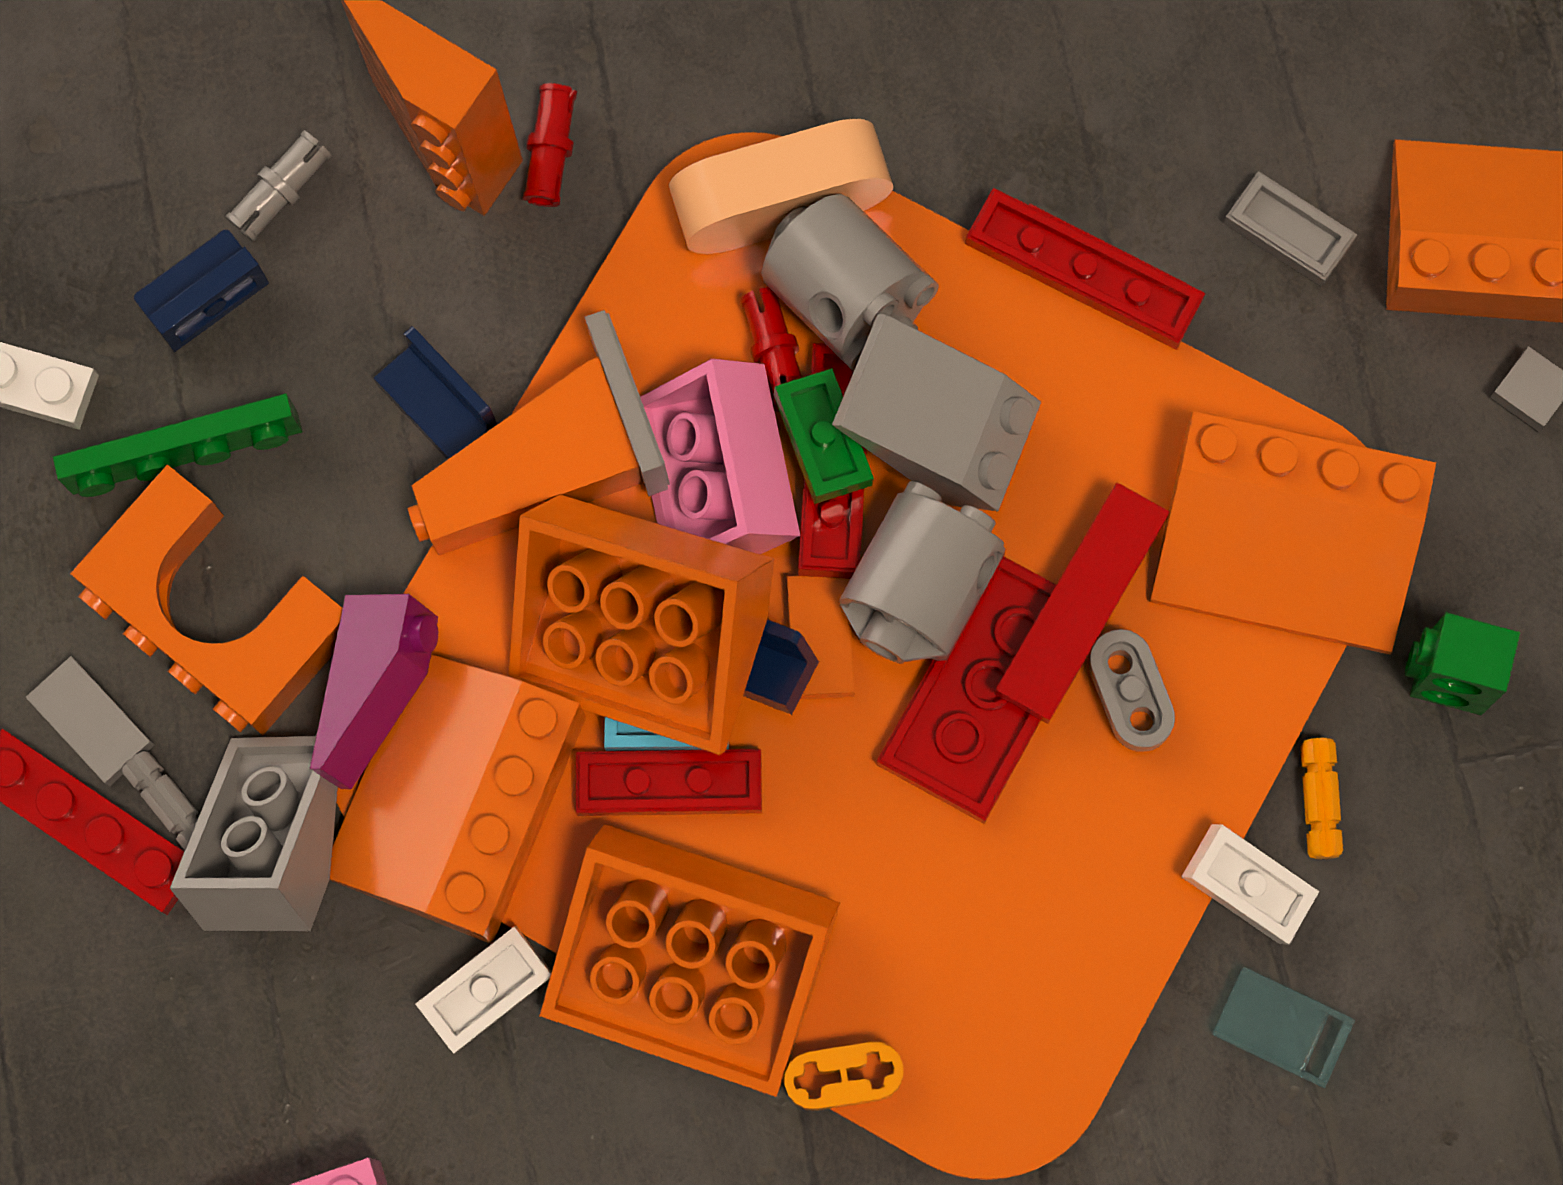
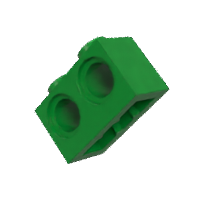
(1462, 663)

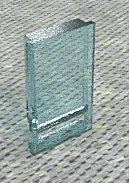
(1279, 1025)

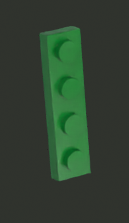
(197, 440)

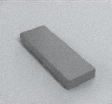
(628, 402)

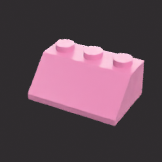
(722, 457)

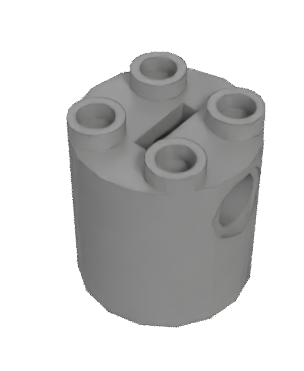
(842, 272)
(921, 577)

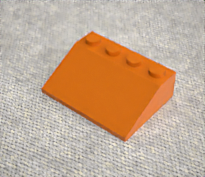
(443, 103)
(1476, 231)
(1292, 532)
(637, 619)
(457, 797)
(688, 958)

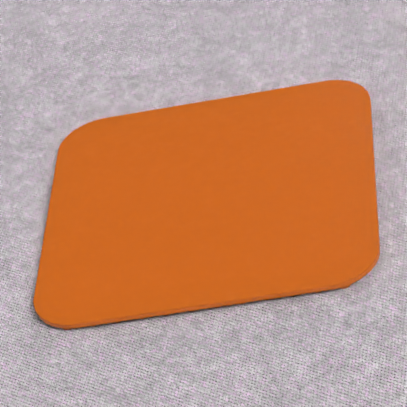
(999, 950)

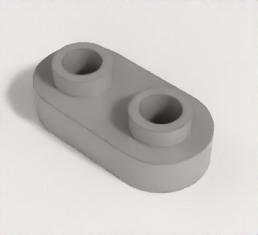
(1131, 692)

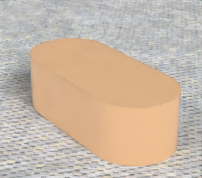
(750, 190)

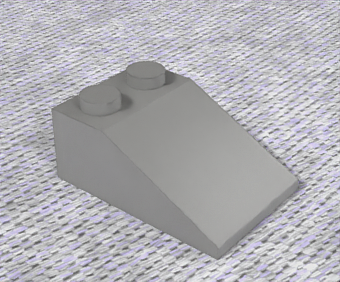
(937, 415)
(260, 840)

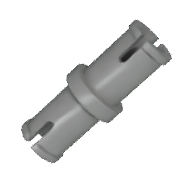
(278, 185)

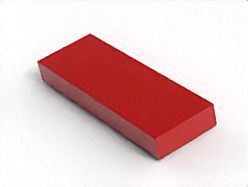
(668, 782)

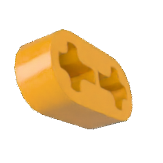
(841, 1060)

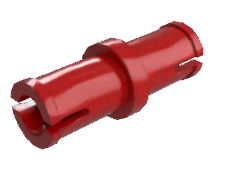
(550, 145)
(771, 339)

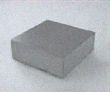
(1531, 389)

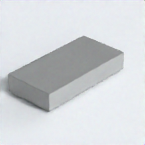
(1290, 229)
(89, 720)

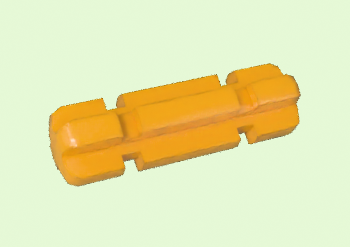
(1321, 798)

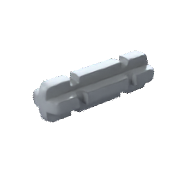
(162, 795)

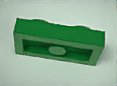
(827, 456)

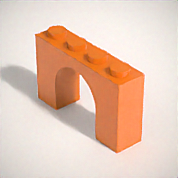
(134, 575)

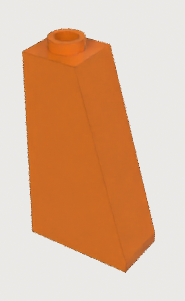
(553, 446)

